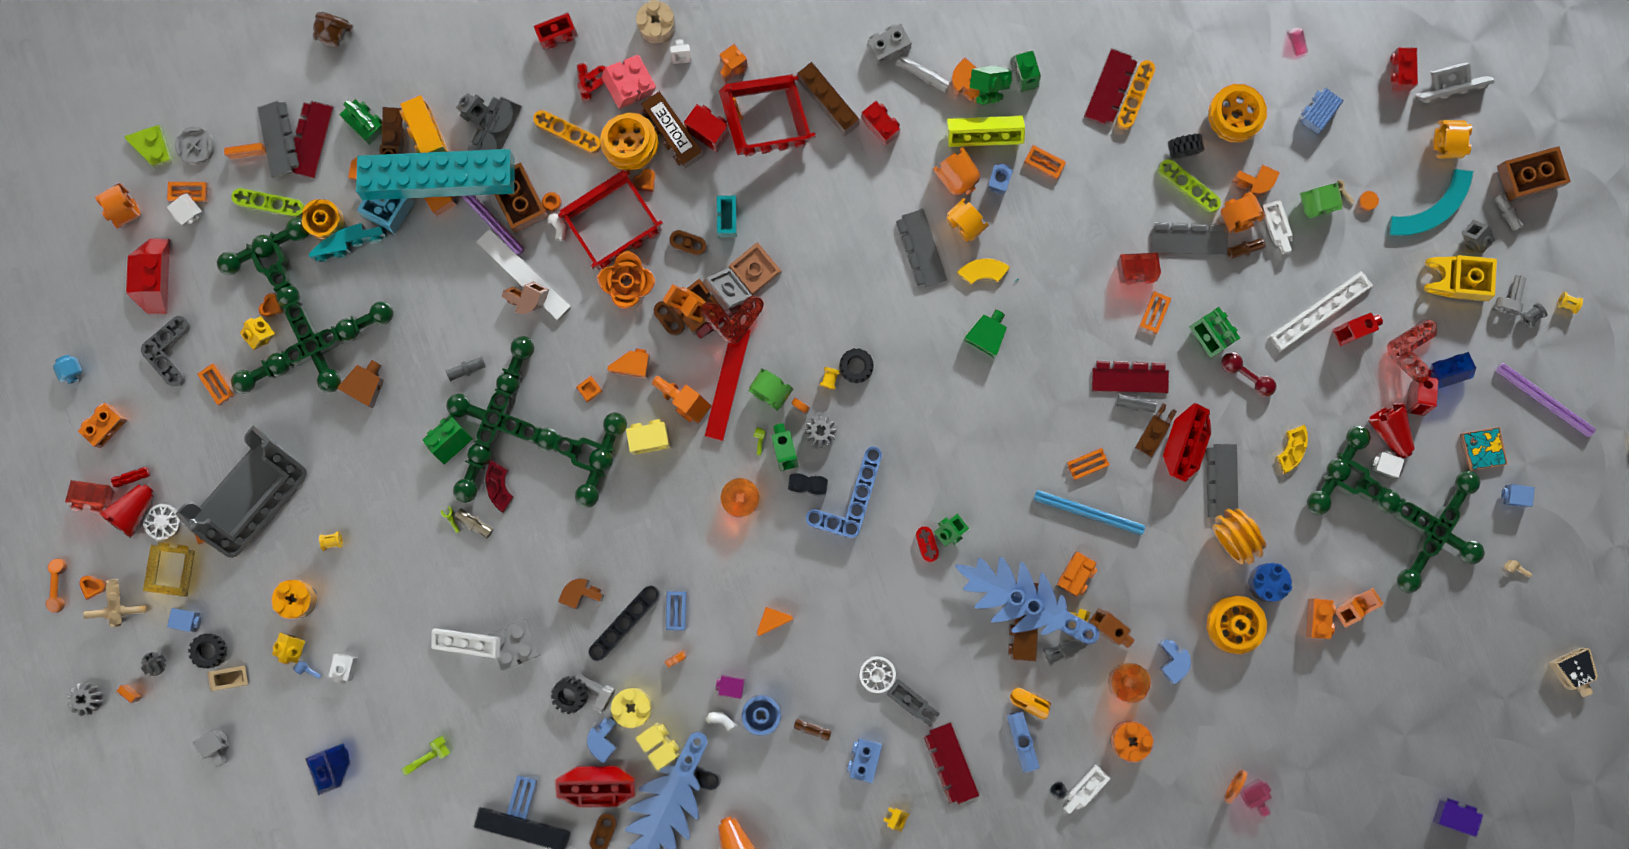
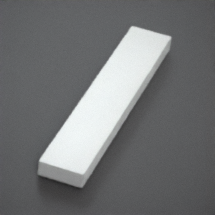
(521, 271)
(1320, 311)

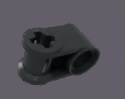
(701, 776)

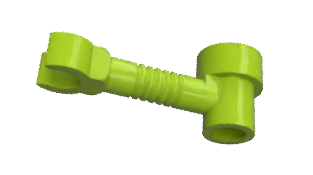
(438, 749)

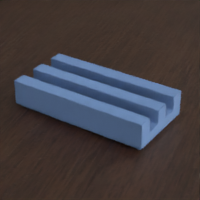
(676, 603)
(517, 813)

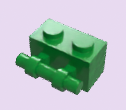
(989, 82)
(360, 119)
(1215, 332)
(447, 439)

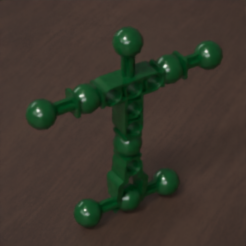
(289, 299)
(545, 438)

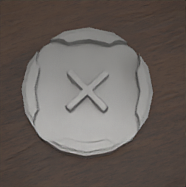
(194, 146)

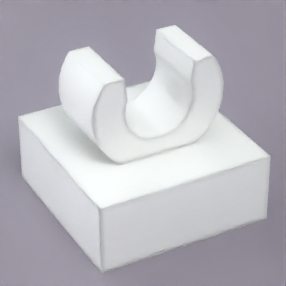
(680, 52)

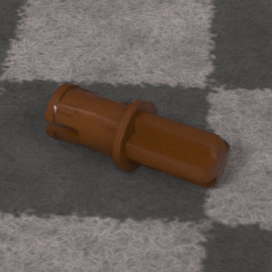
(1245, 248)

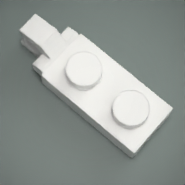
(1278, 225)
(1086, 789)

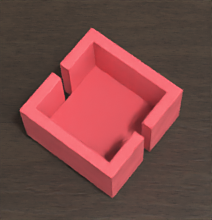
(626, 80)

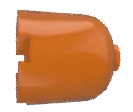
(958, 173)

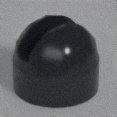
(1058, 790)

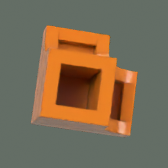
(734, 63)

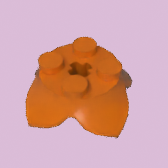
(626, 266)

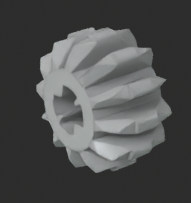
(813, 431)
(91, 699)

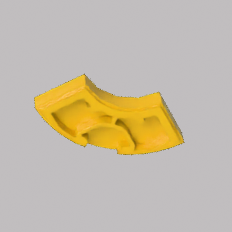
(983, 269)
(1295, 449)

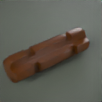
(812, 729)

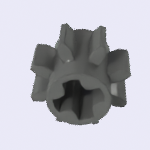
(153, 664)

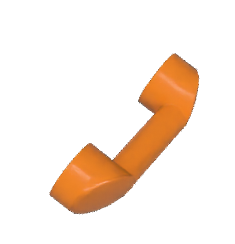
(54, 603)

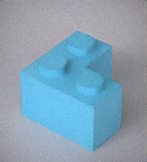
(387, 213)

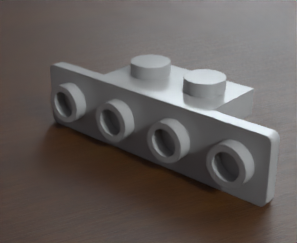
(1451, 81)

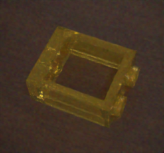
(153, 564)

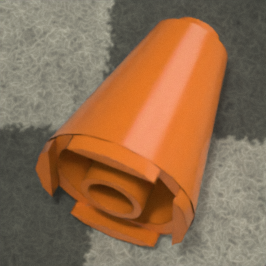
(733, 836)

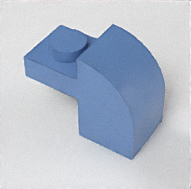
(1178, 664)
(597, 741)

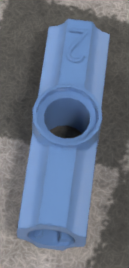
(1026, 754)

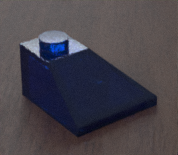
(329, 768)

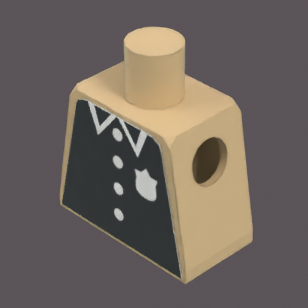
(1576, 670)

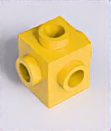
(256, 332)
(288, 648)

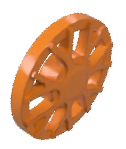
(1235, 786)

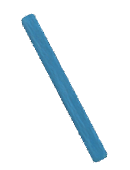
(1089, 512)

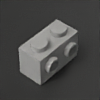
(889, 43)

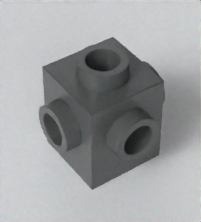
(472, 108)
(1478, 236)

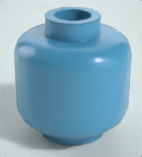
(67, 369)

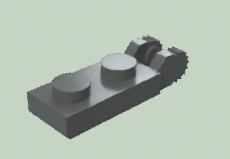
(910, 701)

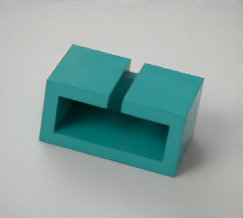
(728, 211)

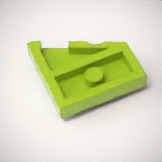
(151, 145)

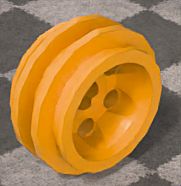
(1226, 126)
(635, 155)
(1239, 536)
(1216, 626)

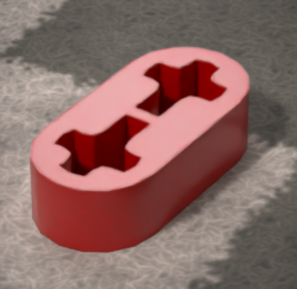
(596, 83)
(931, 542)

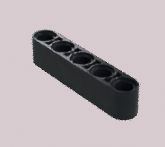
(617, 629)
(521, 829)

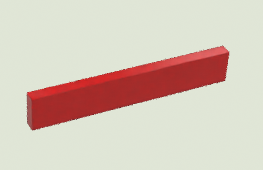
(726, 388)

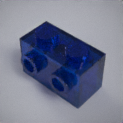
(1453, 369)

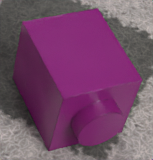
(730, 686)

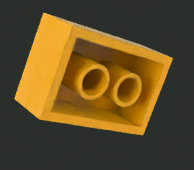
(422, 126)

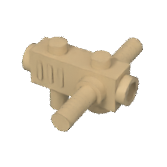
(114, 611)

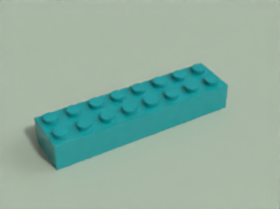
(435, 174)

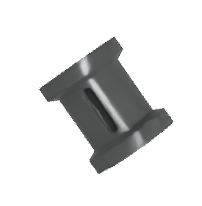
(1534, 315)

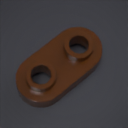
(688, 243)
(669, 318)
(603, 831)

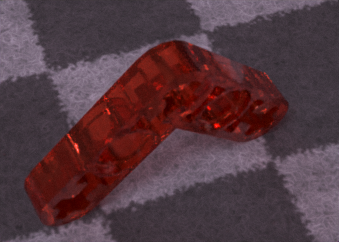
(730, 324)
(1407, 348)

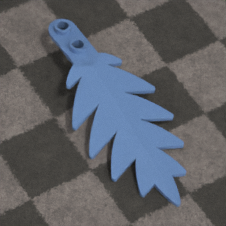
(1023, 599)
(665, 808)

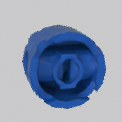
(1270, 582)

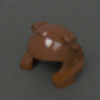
(330, 29)

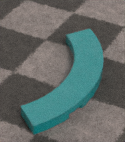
(1439, 212)

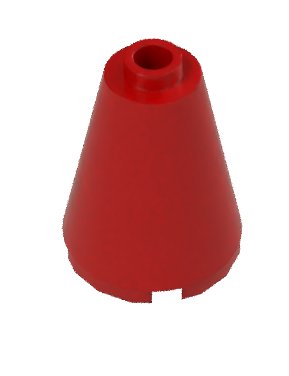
(1394, 429)
(129, 509)

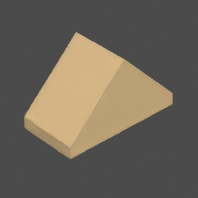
(227, 678)

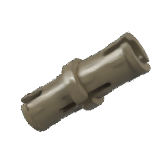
(473, 523)

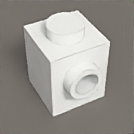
(184, 210)
(1387, 464)
(342, 668)

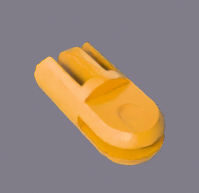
(1030, 703)

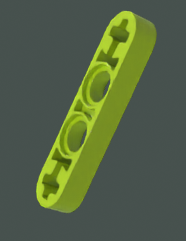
(1187, 188)
(269, 200)

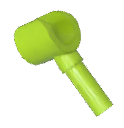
(759, 433)
(450, 517)

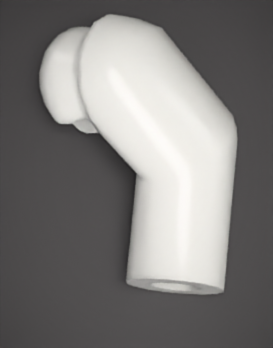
(559, 224)
(719, 718)

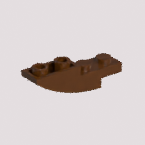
(392, 131)

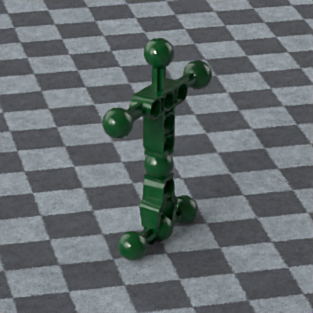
(1391, 502)

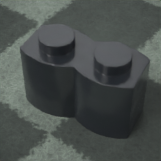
(803, 484)

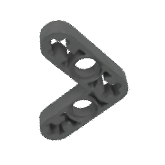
(160, 347)

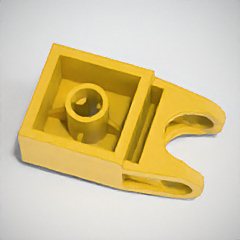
(1457, 279)

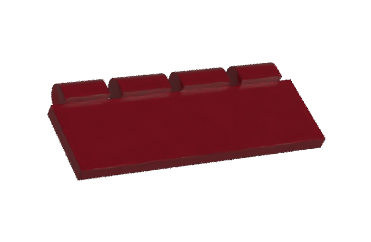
(1107, 89)
(313, 137)
(1130, 380)
(950, 756)

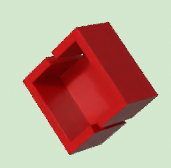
(707, 127)

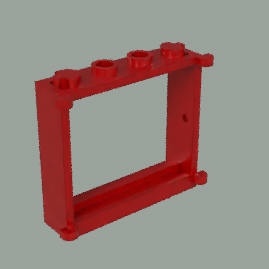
(759, 86)
(596, 195)

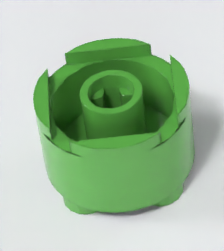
(1320, 199)
(770, 389)

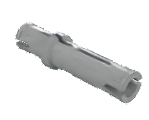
(923, 73)

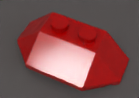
(149, 276)
(1187, 442)
(595, 786)

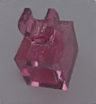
(1255, 795)

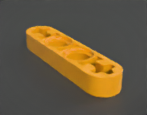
(1134, 94)
(566, 133)

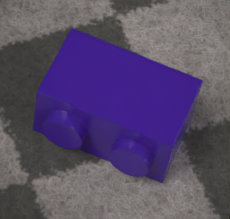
(1457, 817)

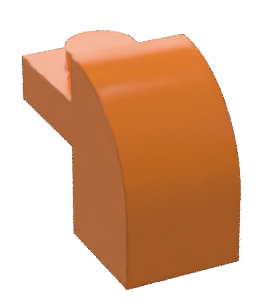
(961, 80)
(1258, 185)
(685, 301)
(1358, 606)

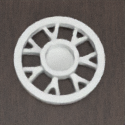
(161, 522)
(877, 674)

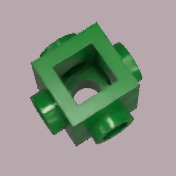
(951, 530)

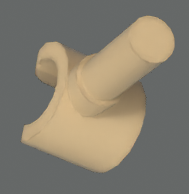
(1343, 192)
(1514, 565)

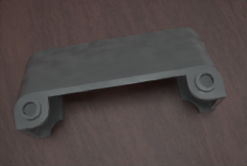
(245, 496)

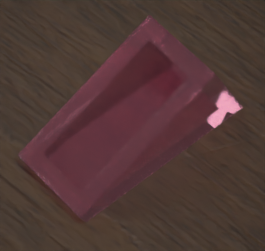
(1297, 40)

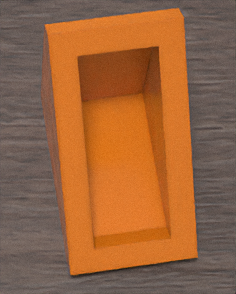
(772, 619)

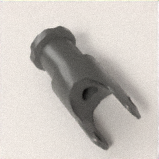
(1066, 650)

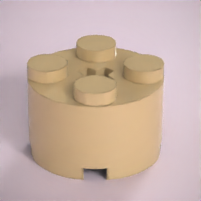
(653, 12)

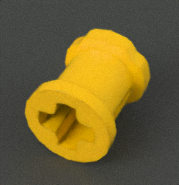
(1563, 301)
(829, 378)
(331, 541)

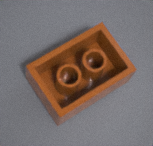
(1533, 173)
(523, 206)

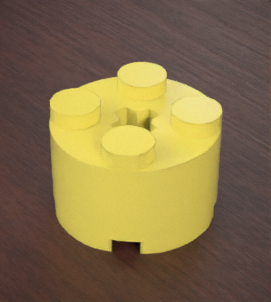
(620, 709)

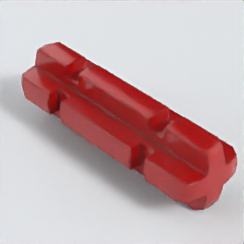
(582, 71)
(130, 477)

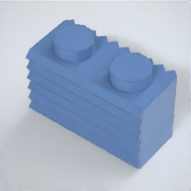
(1321, 110)

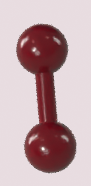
(1233, 363)

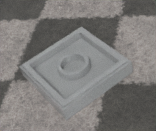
(727, 289)

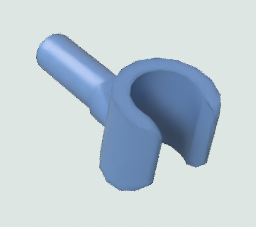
(301, 666)

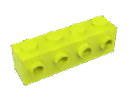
(985, 131)

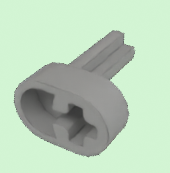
(1513, 304)
(603, 693)

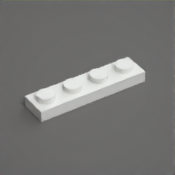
(466, 643)

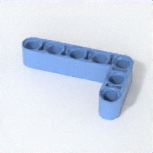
(855, 501)

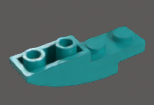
(339, 242)

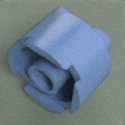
(750, 714)

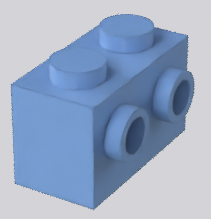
(865, 760)

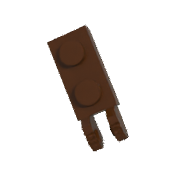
(1154, 432)

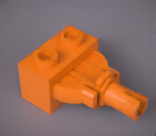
(688, 401)

